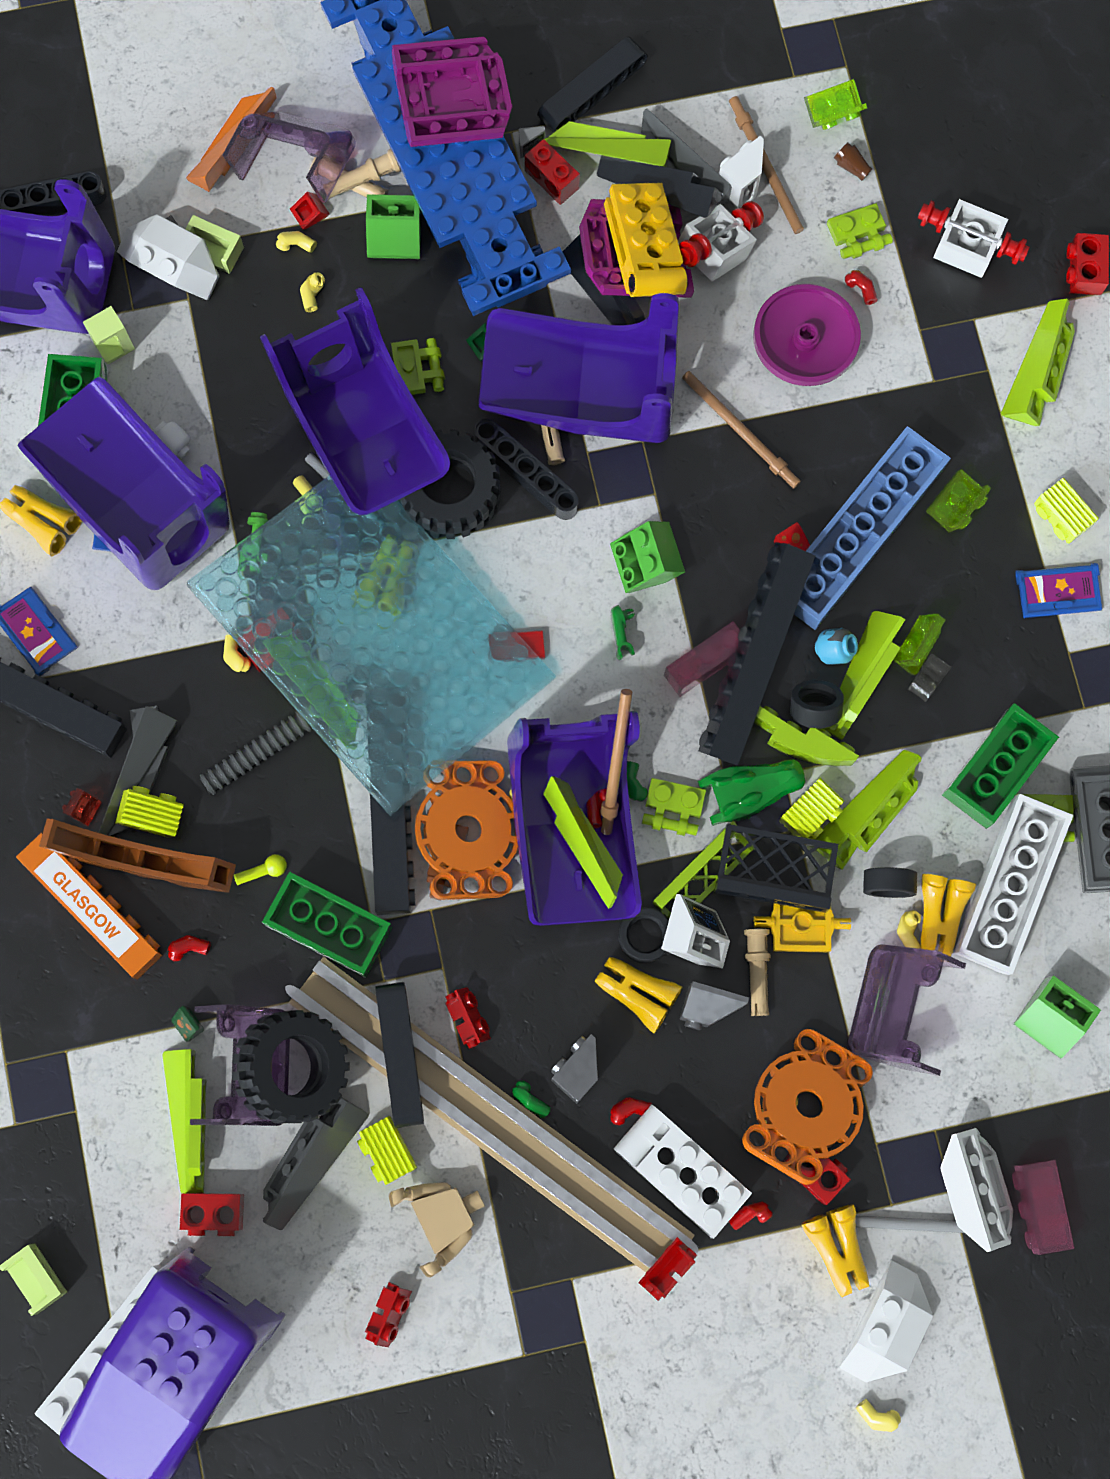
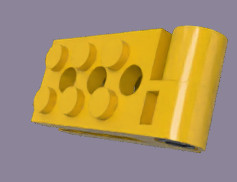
(645, 240)

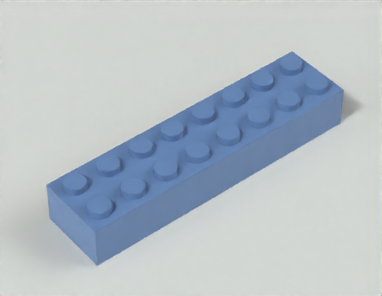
(868, 522)

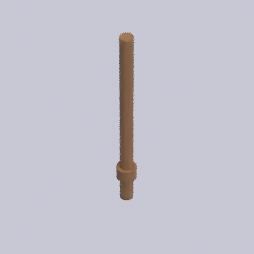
(745, 123)
(777, 465)
(609, 806)

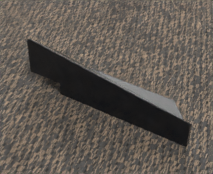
(680, 186)
(616, 308)

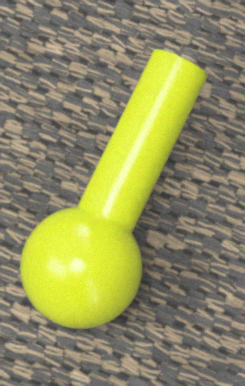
(274, 866)

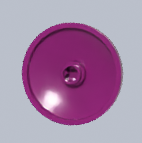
(806, 335)

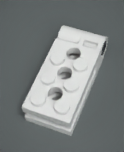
(640, 1150)

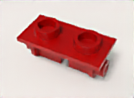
(475, 1028)
(659, 1278)
(384, 1328)

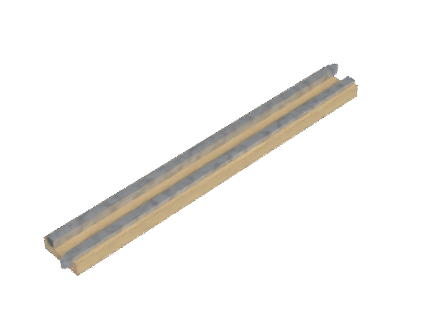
(499, 1124)

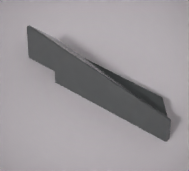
(683, 157)
(141, 764)
(308, 1160)

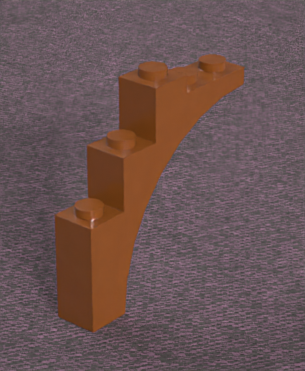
(136, 858)

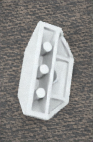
(170, 255)
(977, 1190)
(889, 1327)

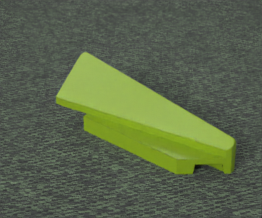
(611, 143)

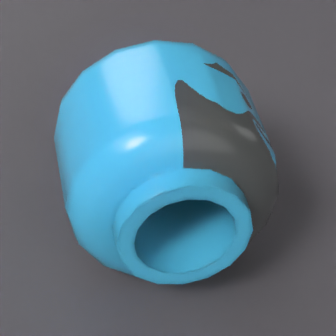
(836, 646)

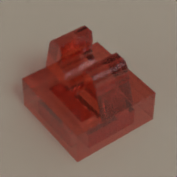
(81, 806)

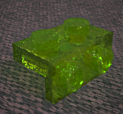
(834, 104)
(958, 501)
(919, 642)

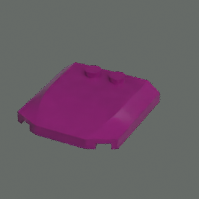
(451, 91)
(600, 253)

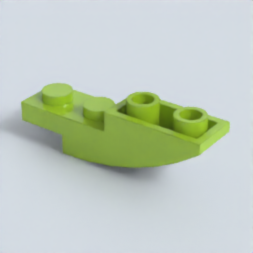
(813, 747)

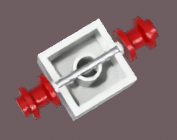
(971, 237)
(720, 239)

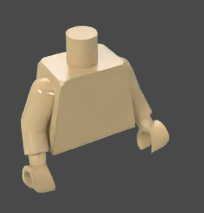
(443, 1218)

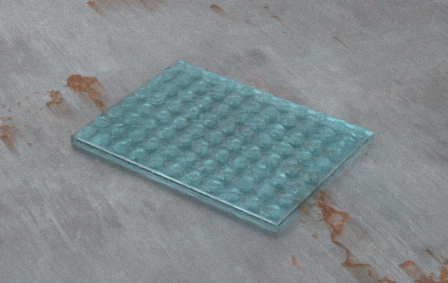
(372, 638)

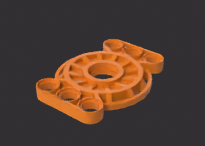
(461, 857)
(791, 1129)

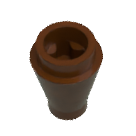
(852, 161)

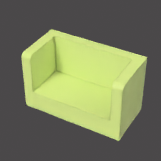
(222, 244)
(109, 335)
(34, 1278)

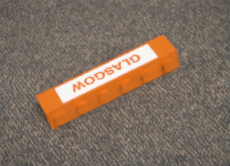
(91, 908)

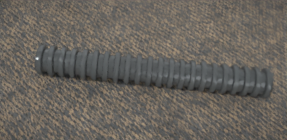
(255, 752)

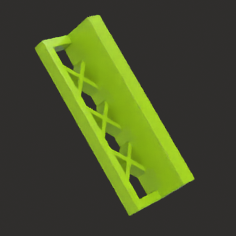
(691, 871)

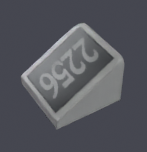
(529, 138)

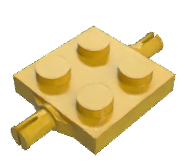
(801, 928)

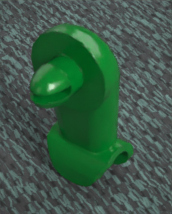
(618, 620)

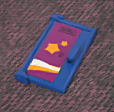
(1065, 587)
(27, 624)

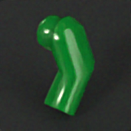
(635, 789)
(529, 1101)

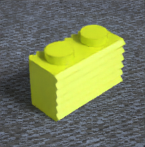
(1065, 511)
(812, 810)
(149, 812)
(387, 1151)

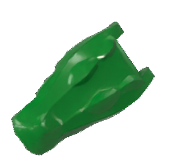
(749, 789)

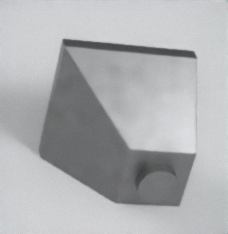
(707, 1005)

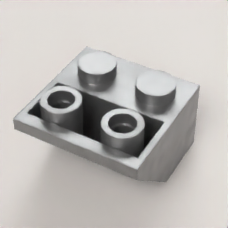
(579, 1071)

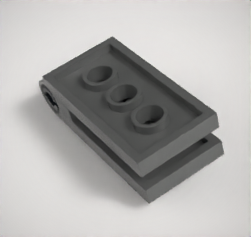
(1088, 788)

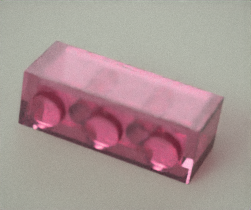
(703, 660)
(1043, 1207)

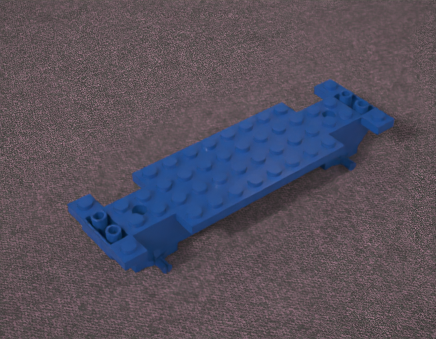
(461, 187)

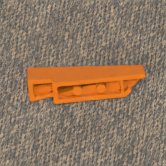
(213, 162)

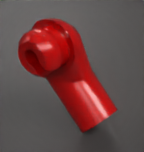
(864, 283)
(594, 808)
(185, 944)
(626, 1108)
(748, 1212)

